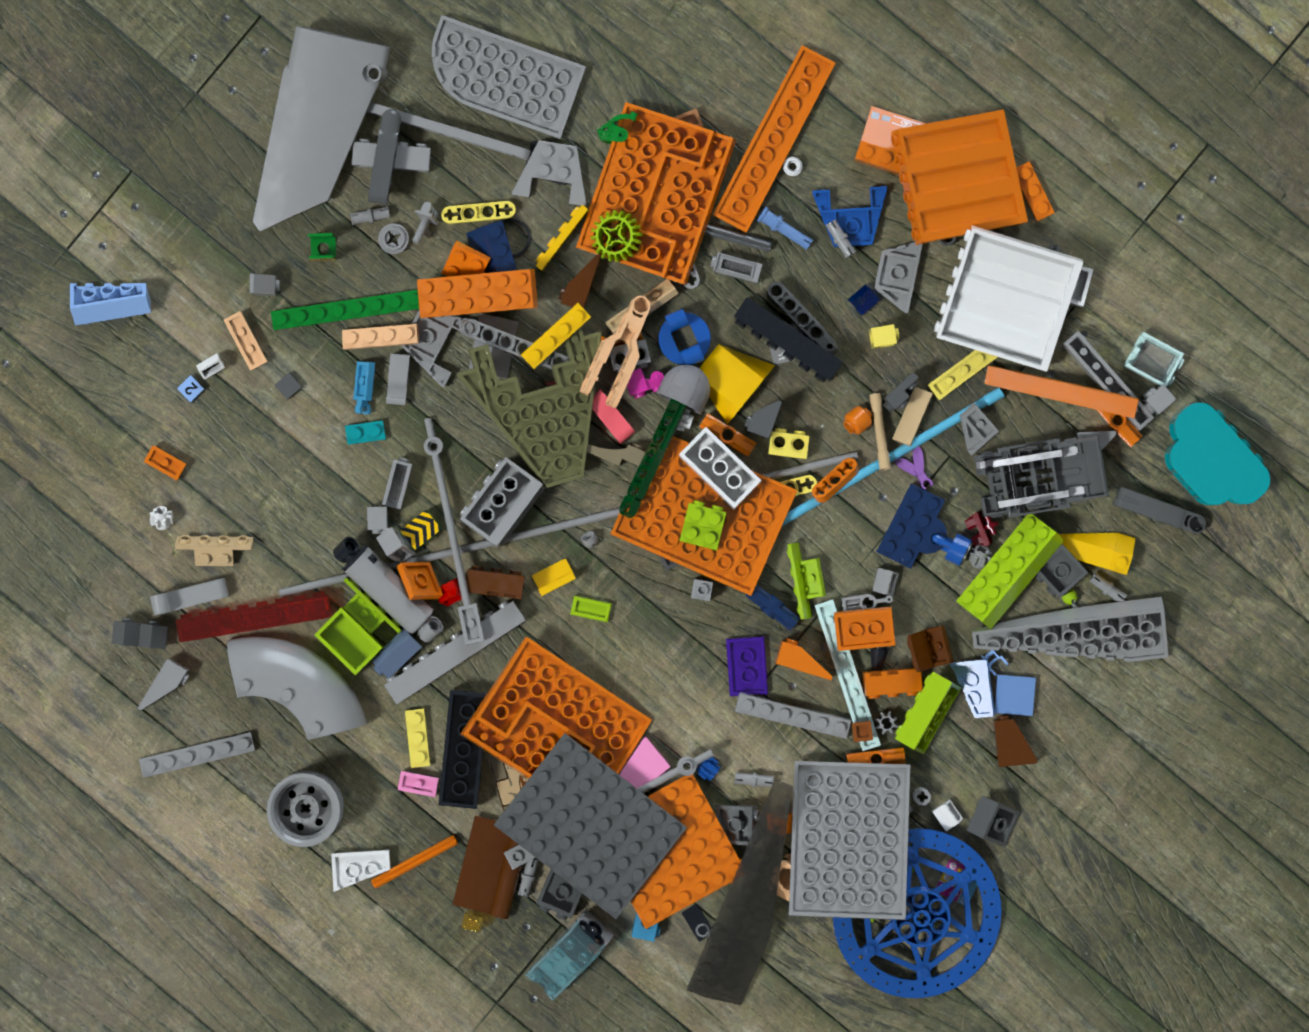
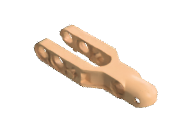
(628, 332)

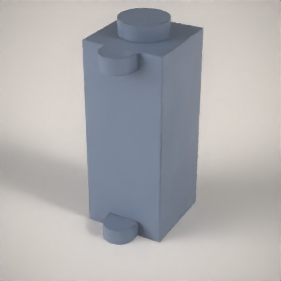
(395, 653)

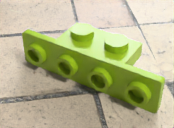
(807, 579)
(365, 611)

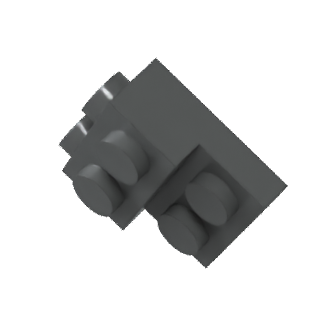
(897, 397)
(1061, 572)
(737, 821)
(558, 896)

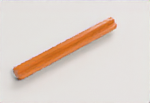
(414, 861)

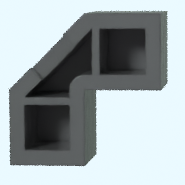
(139, 634)

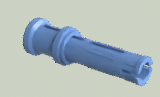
(775, 223)

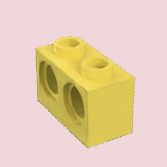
(883, 336)
(788, 449)

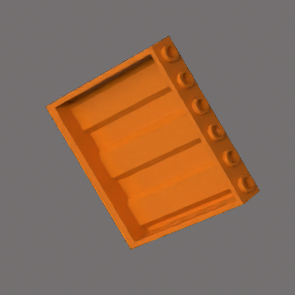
(959, 176)

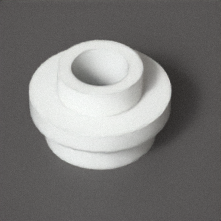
(797, 162)

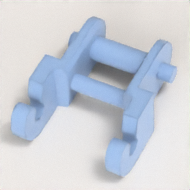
(997, 657)

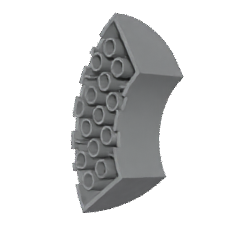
(296, 680)

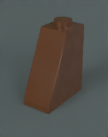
(1010, 743)

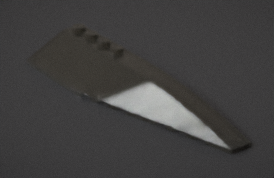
(747, 909)

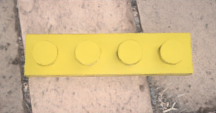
(960, 373)

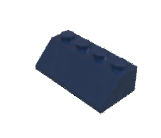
(494, 243)

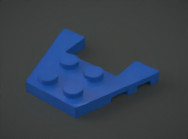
(857, 223)

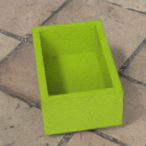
(348, 641)

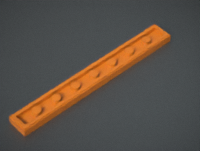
(1061, 391)

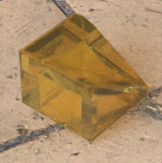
(472, 922)

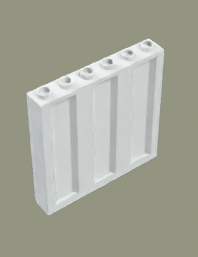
(1008, 298)

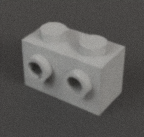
(1157, 399)

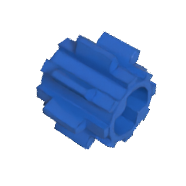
(708, 768)

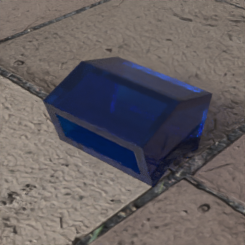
(863, 299)

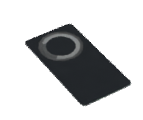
(697, 922)

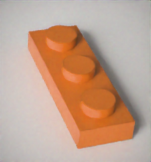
(1034, 192)

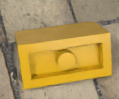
(553, 577)

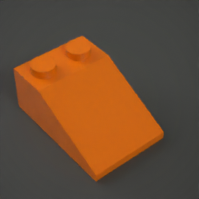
(795, 657)

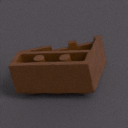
(495, 582)

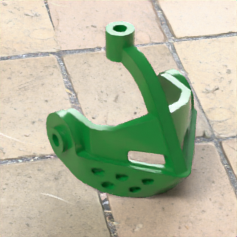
(614, 132)

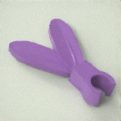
(915, 469)

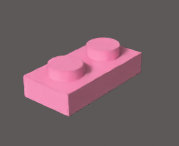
(418, 783)

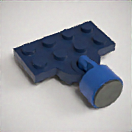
(919, 530)

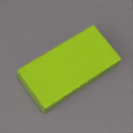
(590, 609)

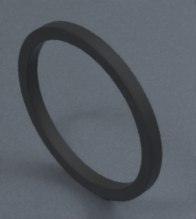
(528, 232)

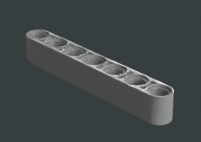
(495, 341)

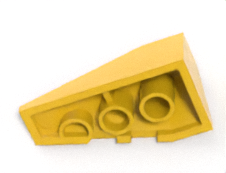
(1102, 550)

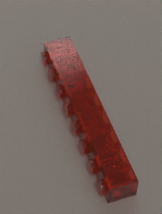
(254, 618)

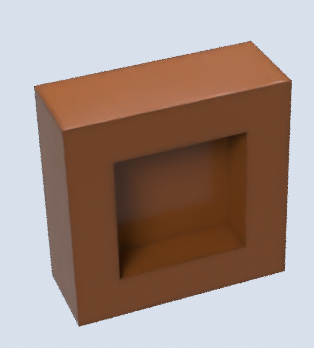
(862, 731)

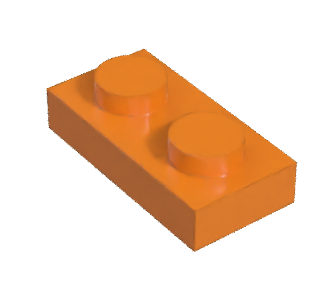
(165, 462)

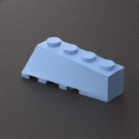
(108, 302)

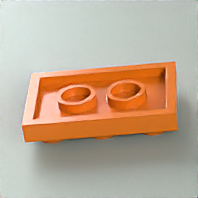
(864, 628)

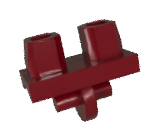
(983, 537)

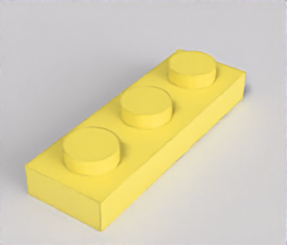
(417, 738)

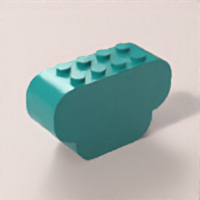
(1213, 459)

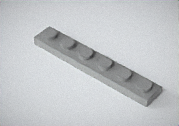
(792, 715)
(197, 754)

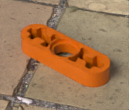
(836, 472)

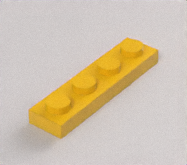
(556, 243)
(555, 335)

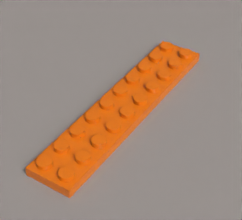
(774, 139)

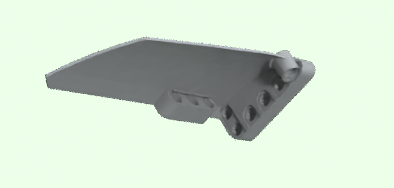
(316, 120)

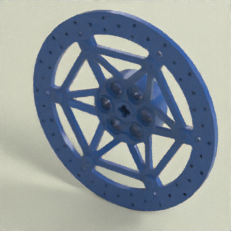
(926, 923)

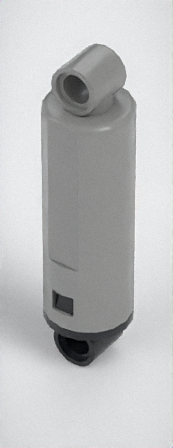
(387, 589)

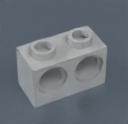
(623, 349)
(395, 545)

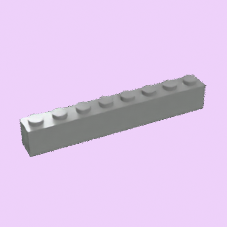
(453, 653)

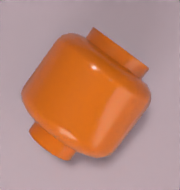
(857, 420)

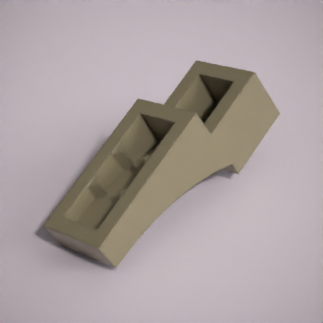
(631, 454)

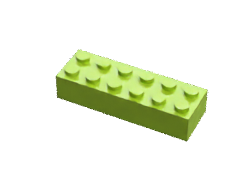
(1010, 570)

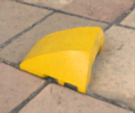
(733, 378)

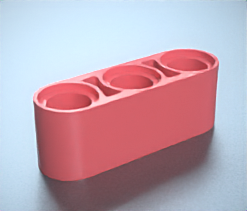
(611, 418)

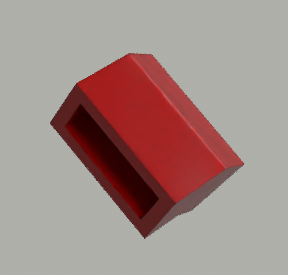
(451, 593)

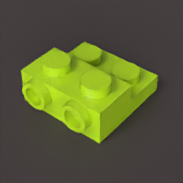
(703, 525)

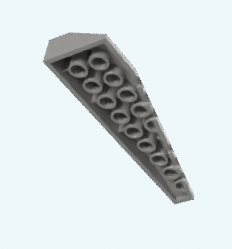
(1117, 631)

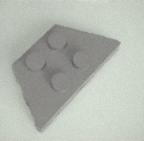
(898, 273)

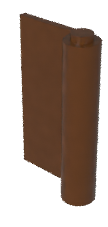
(485, 875)

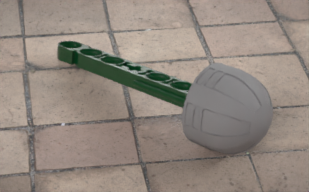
(685, 389)

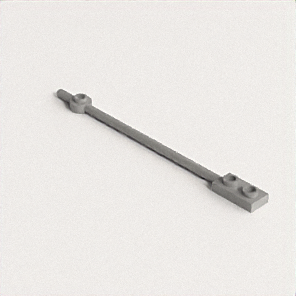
(468, 612)
(518, 855)

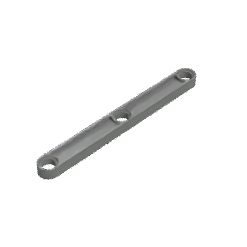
(454, 133)

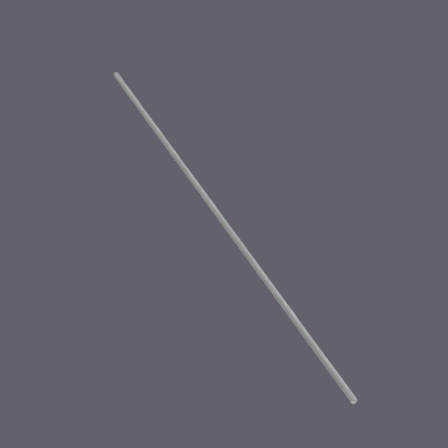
(549, 528)

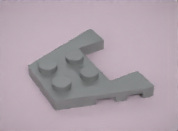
(553, 163)
(432, 337)

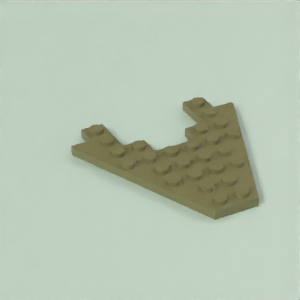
(546, 424)

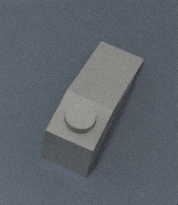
(167, 680)

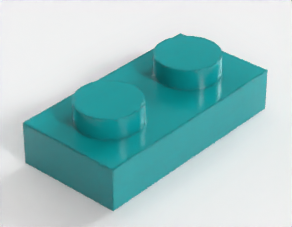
(365, 432)

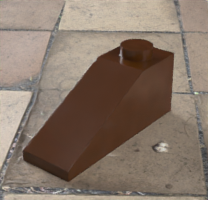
(579, 287)

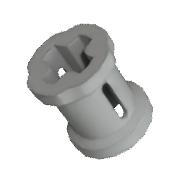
(925, 800)

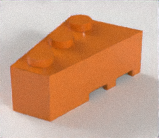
(891, 682)

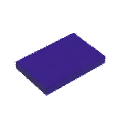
(747, 666)

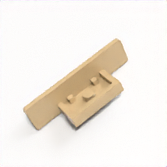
(214, 550)

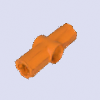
(1125, 430)
(738, 442)
(888, 756)

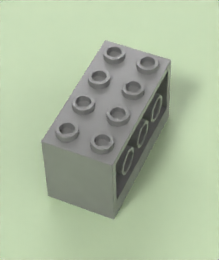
(509, 513)

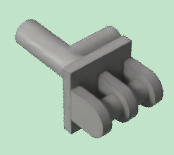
(427, 215)

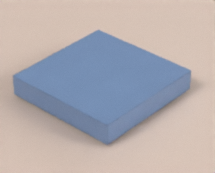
(1014, 695)

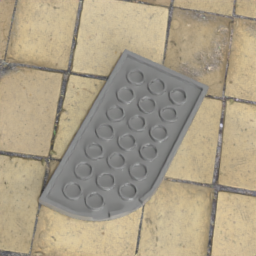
(505, 77)

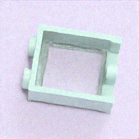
(1154, 360)

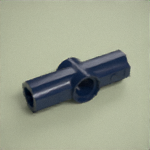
(773, 607)

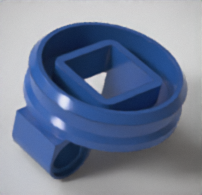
(675, 322)

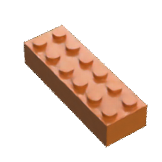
(477, 293)

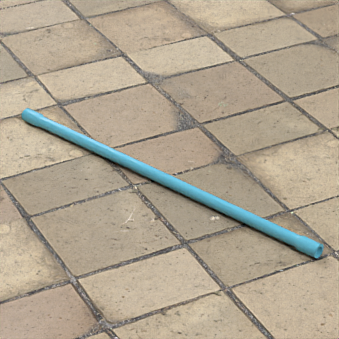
(986, 400)

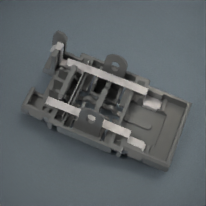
(1076, 473)

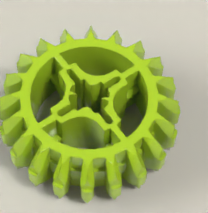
(620, 230)

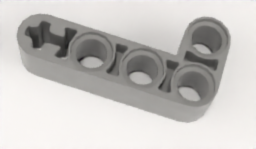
(189, 596)

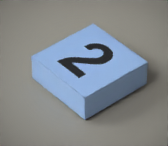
(190, 388)

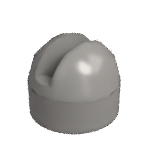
(589, 539)

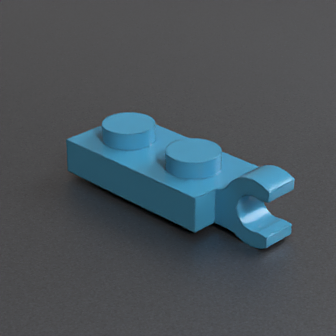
(364, 386)

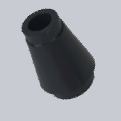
(878, 657)

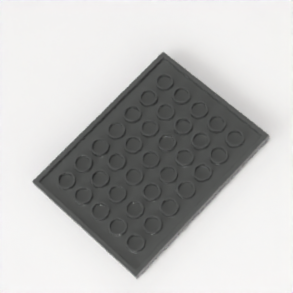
(590, 825)

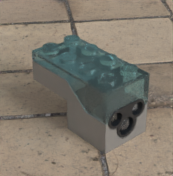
(570, 954)

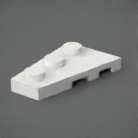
(356, 866)

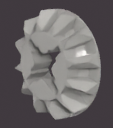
(384, 238)

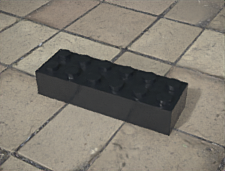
(787, 339)
(461, 757)

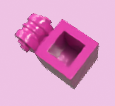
(639, 384)

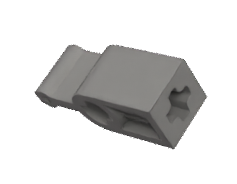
(398, 379)
(858, 600)

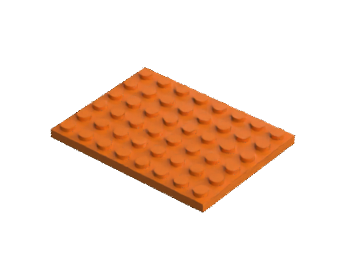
(746, 532)

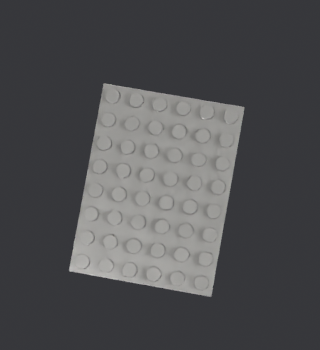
(849, 840)

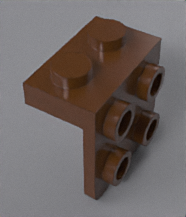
(929, 648)

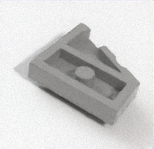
(976, 428)

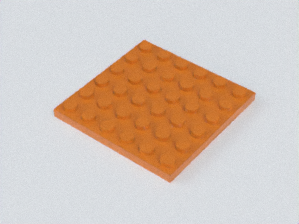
(697, 861)

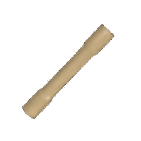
(877, 409)

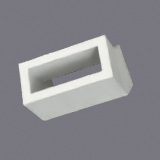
(208, 363)
(947, 815)

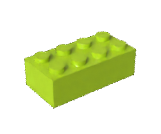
(927, 713)

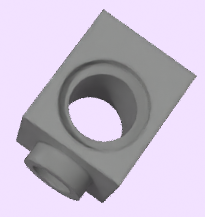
(377, 519)
(701, 590)

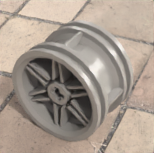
(286, 827)

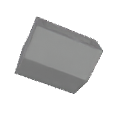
(885, 581)

